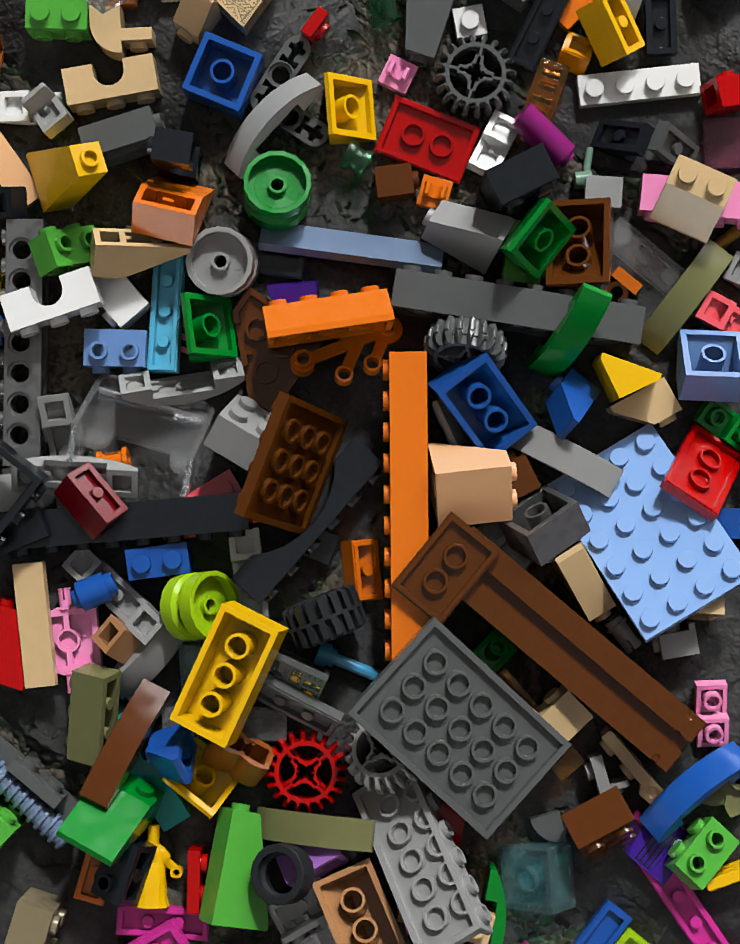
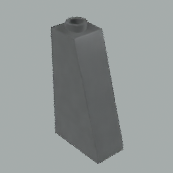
(425, 29)

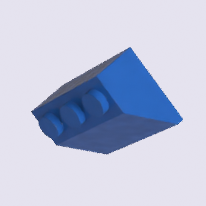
(482, 403)

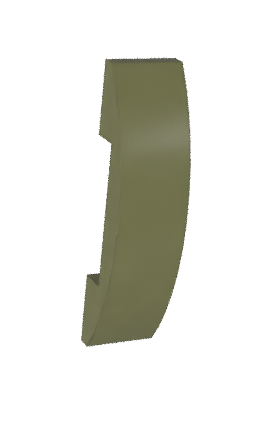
(684, 296)
(317, 829)

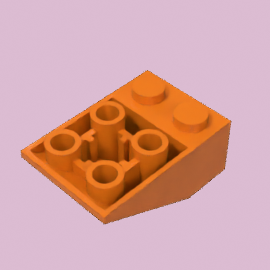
(170, 209)

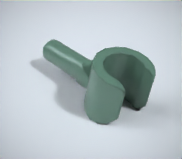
(579, 177)

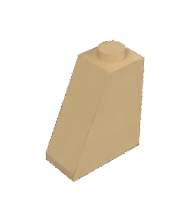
(583, 583)

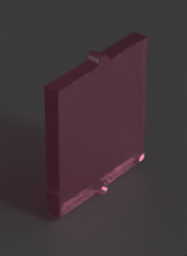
(721, 142)

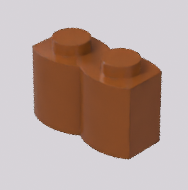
(244, 760)

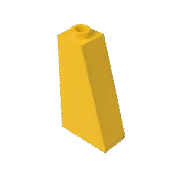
(66, 173)

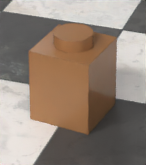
(116, 639)

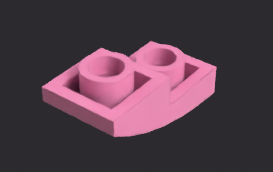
(711, 707)

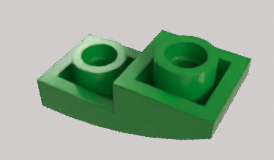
(719, 421)

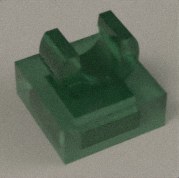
(384, 12)

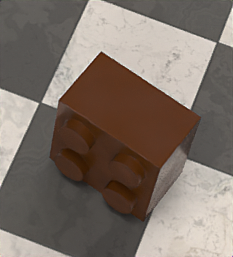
(601, 824)

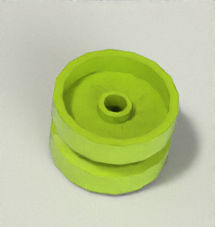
(193, 601)

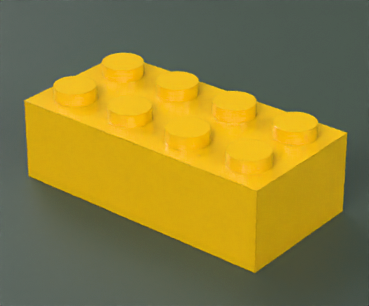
(228, 673)

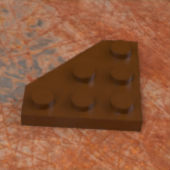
(264, 369)

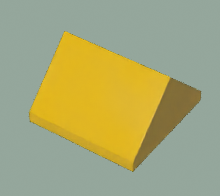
(349, 109)
(621, 377)
(208, 786)

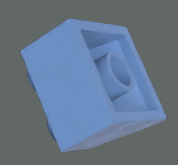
(708, 365)

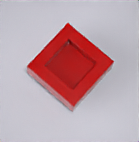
(316, 26)

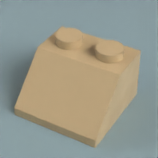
(693, 198)

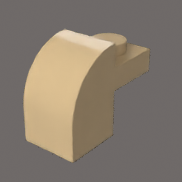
(114, 38)

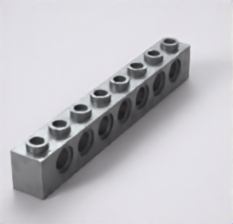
(35, 358)

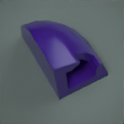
(293, 290)

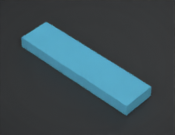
(166, 317)

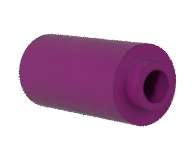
(538, 129)

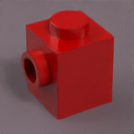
(721, 94)

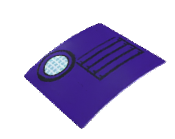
(651, 854)

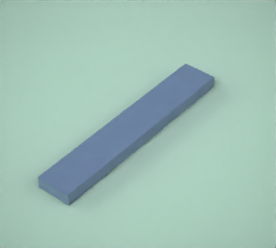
(352, 247)

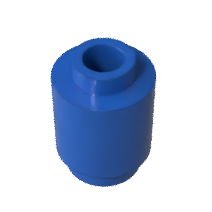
(94, 591)

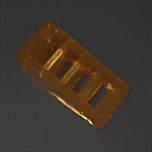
(552, 68)

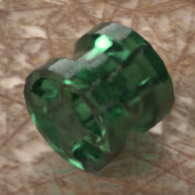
(356, 159)

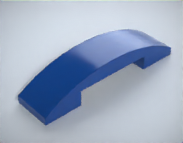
(690, 790)

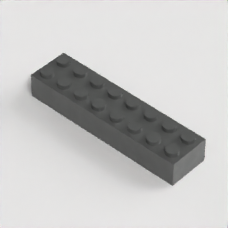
(509, 307)

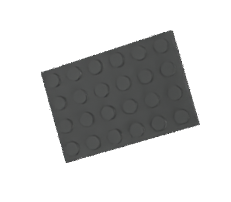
(459, 727)

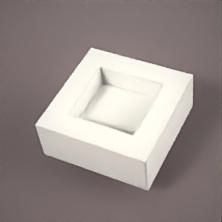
(469, 21)

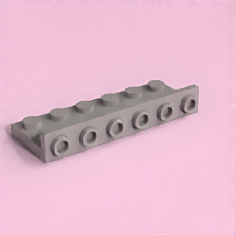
(424, 865)

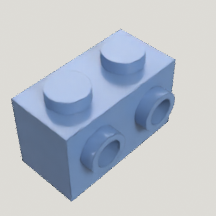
(115, 350)

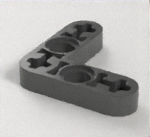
(262, 90)

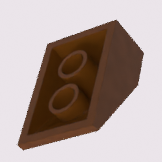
(590, 248)

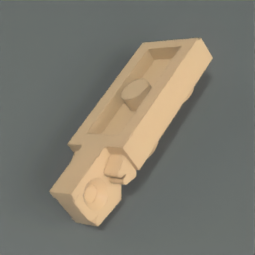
(631, 765)

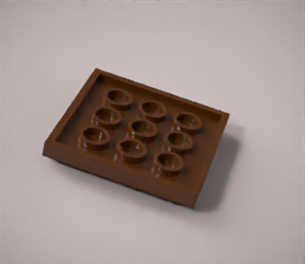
(290, 464)

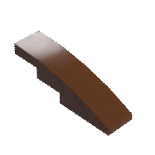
(124, 744)

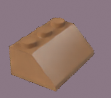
(357, 907)

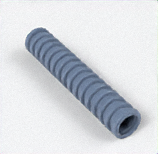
(30, 806)

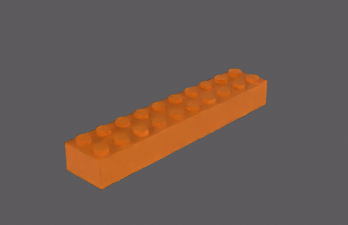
(407, 486)

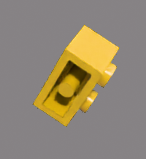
(607, 28)

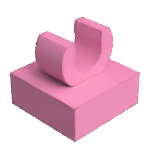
(397, 75)

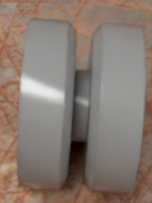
(240, 266)

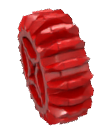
(323, 790)

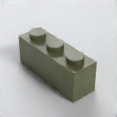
(91, 711)

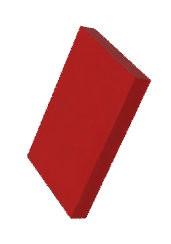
(427, 139)
(702, 472)

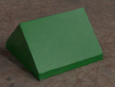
(208, 327)

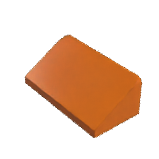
(362, 568)

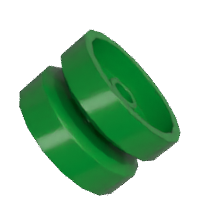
(276, 190)

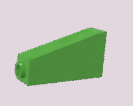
(228, 888)

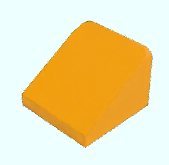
(576, 53)

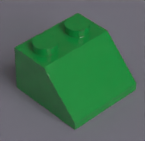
(538, 237)

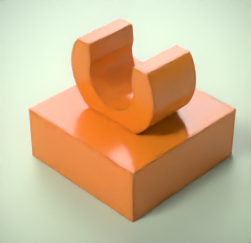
(433, 191)
(624, 281)

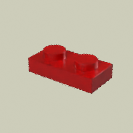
(196, 866)

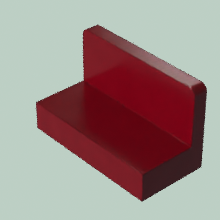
(90, 499)

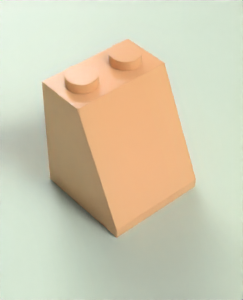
(471, 483)

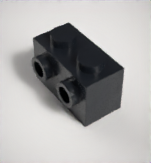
(126, 877)

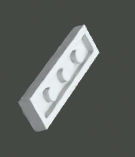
(638, 85)

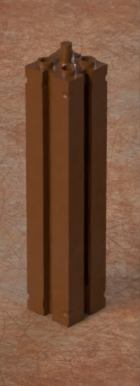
(583, 660)

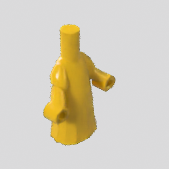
(155, 888)

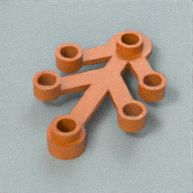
(353, 347)

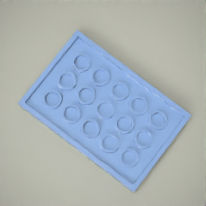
(648, 543)

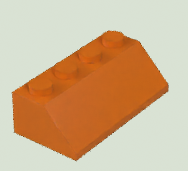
(327, 317)

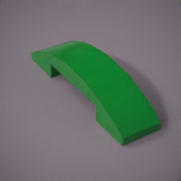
(572, 333)
(494, 892)

